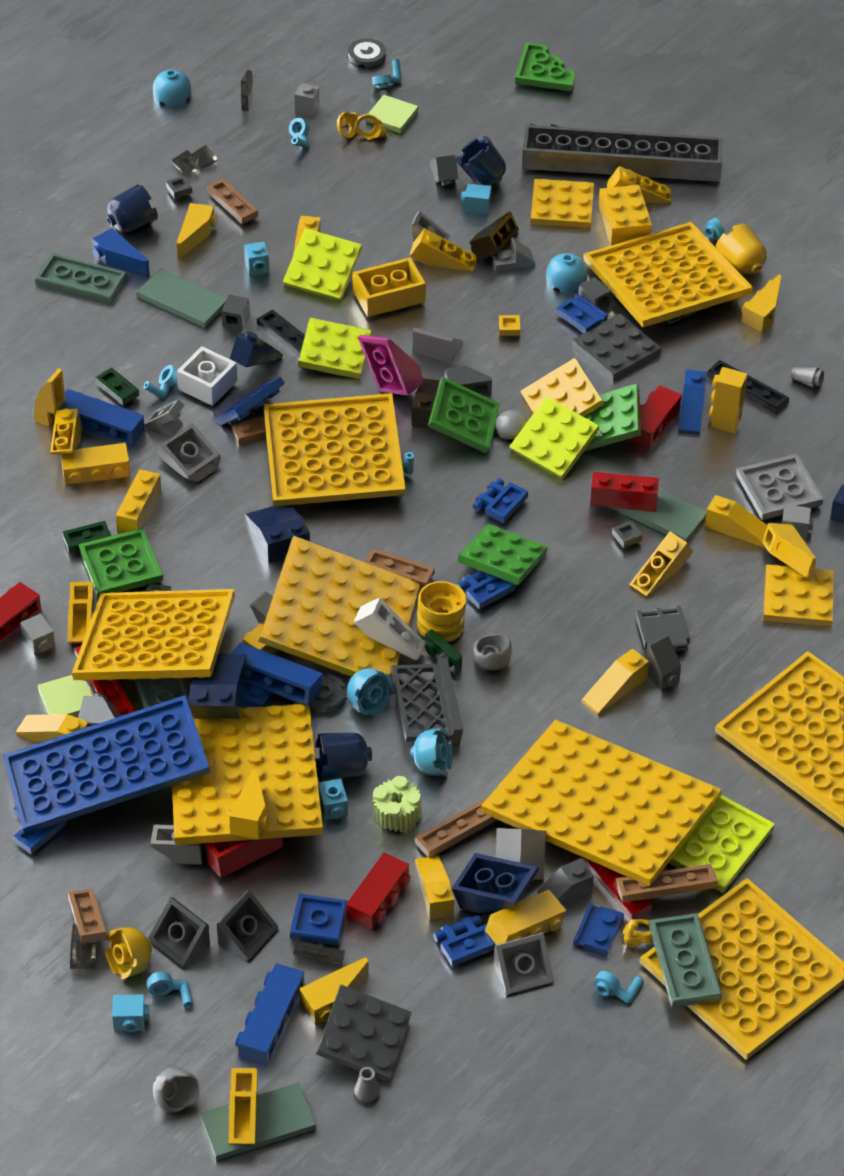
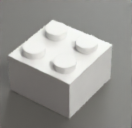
(207, 375)

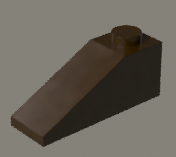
(494, 237)
(424, 402)

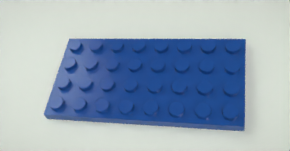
(105, 764)

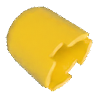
(743, 249)

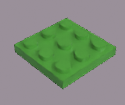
(464, 415)
(618, 416)
(502, 554)
(120, 562)

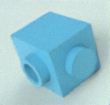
(476, 198)
(256, 254)
(333, 799)
(129, 1012)

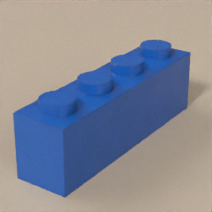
(105, 418)
(280, 675)
(270, 1014)

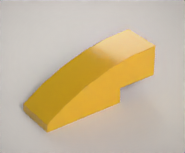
(50, 399)
(80, 610)
(243, 1106)

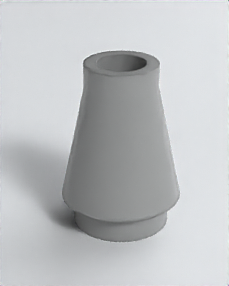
(809, 376)
(367, 1086)

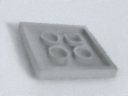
(779, 483)

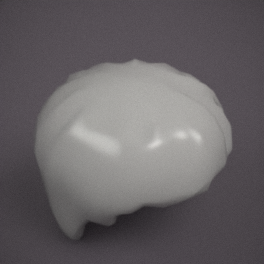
(492, 651)
(175, 1089)

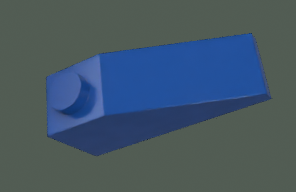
(119, 253)
(692, 402)

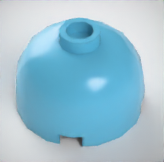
(172, 88)
(566, 272)
(369, 691)
(432, 752)

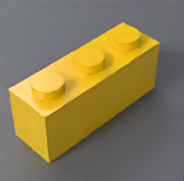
(727, 399)
(95, 464)
(138, 501)
(527, 918)

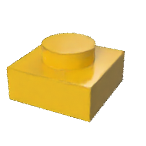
(509, 325)

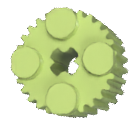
(397, 805)

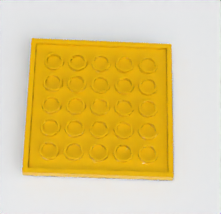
(667, 274)
(333, 449)
(318, 605)
(154, 635)
(764, 967)

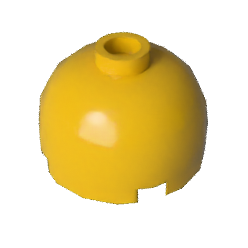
(128, 951)

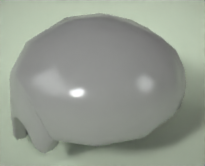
(510, 424)

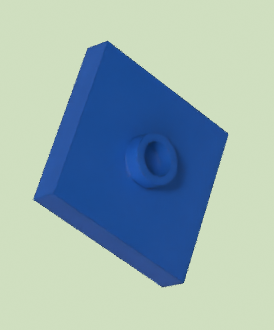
(318, 919)

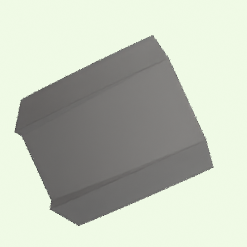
(190, 454)

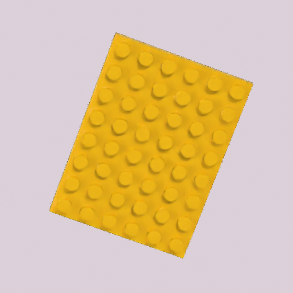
(797, 732)
(266, 739)
(602, 801)

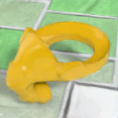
(349, 118)
(378, 130)
(634, 938)

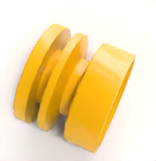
(441, 609)

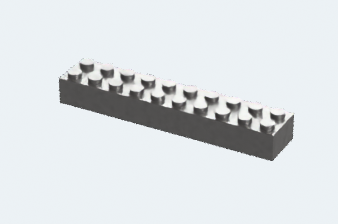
(606, 150)

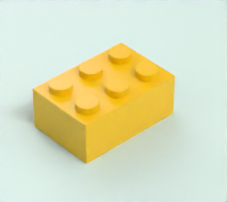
(624, 213)
(389, 287)

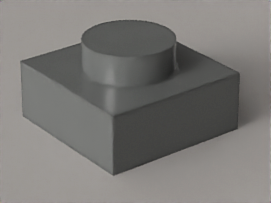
(179, 187)
(627, 534)

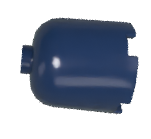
(482, 162)
(131, 210)
(341, 755)

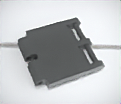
(656, 626)

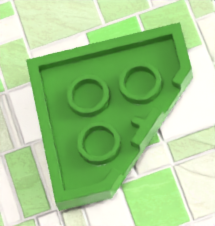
(543, 69)

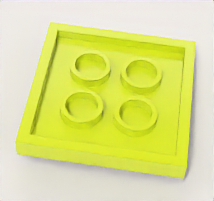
(322, 264)
(333, 348)
(554, 438)

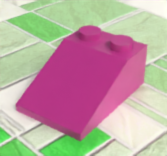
(390, 365)

